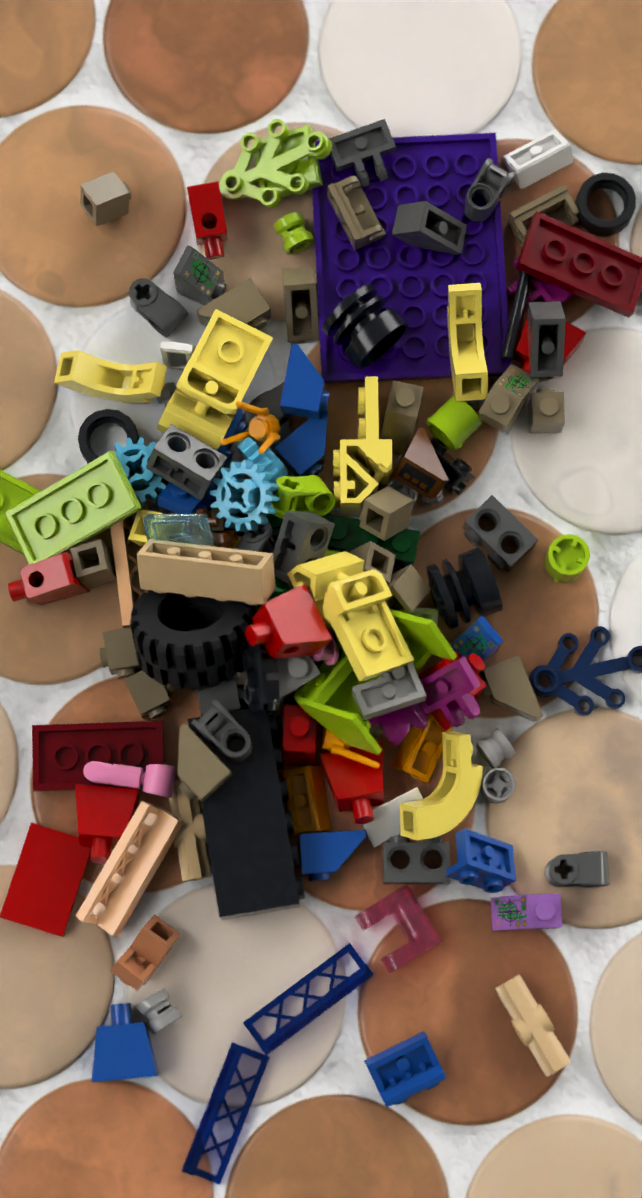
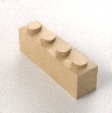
(206, 571)

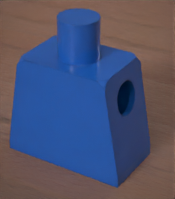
(123, 1048)

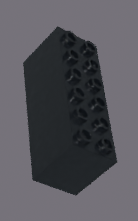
(249, 826)

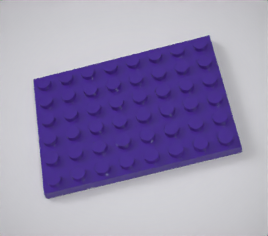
(407, 276)

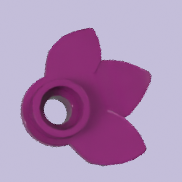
(397, 723)

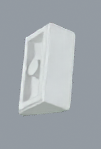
(539, 158)
(387, 818)

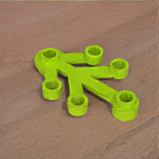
(269, 165)

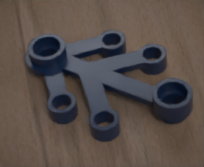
(583, 673)

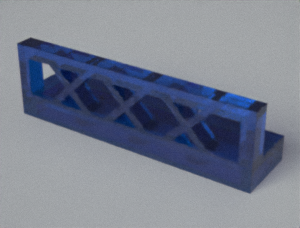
(317, 1008)
(213, 1109)

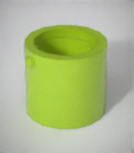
(454, 423)
(566, 558)

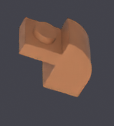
(146, 953)

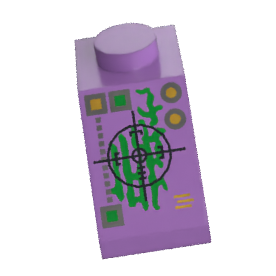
(526, 912)

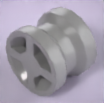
(495, 749)

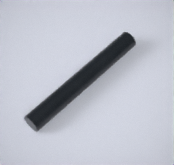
(516, 316)

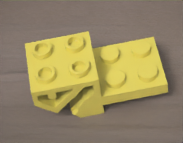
(215, 379)
(362, 456)
(356, 610)

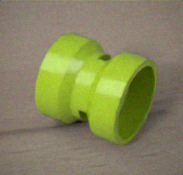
(294, 233)

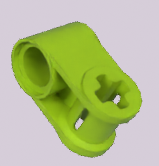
(303, 495)

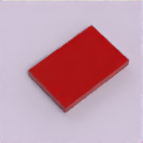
(46, 880)

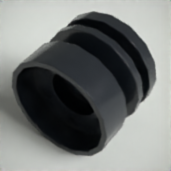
(359, 321)
(464, 588)

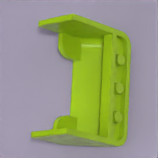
(330, 696)

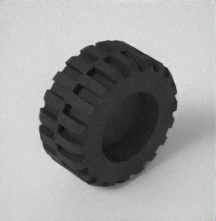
(188, 657)

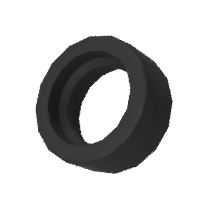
(605, 181)
(102, 417)

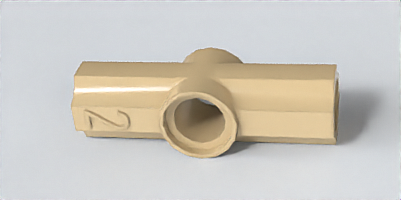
(191, 837)
(532, 1025)

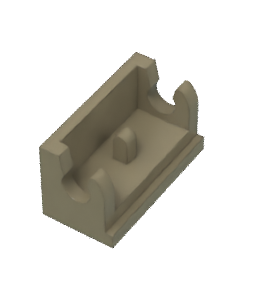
(555, 204)
(355, 212)

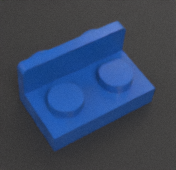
(482, 862)

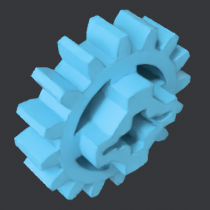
(271, 462)
(147, 480)
(244, 496)

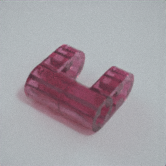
(410, 919)

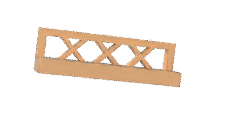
(123, 571)
(130, 868)

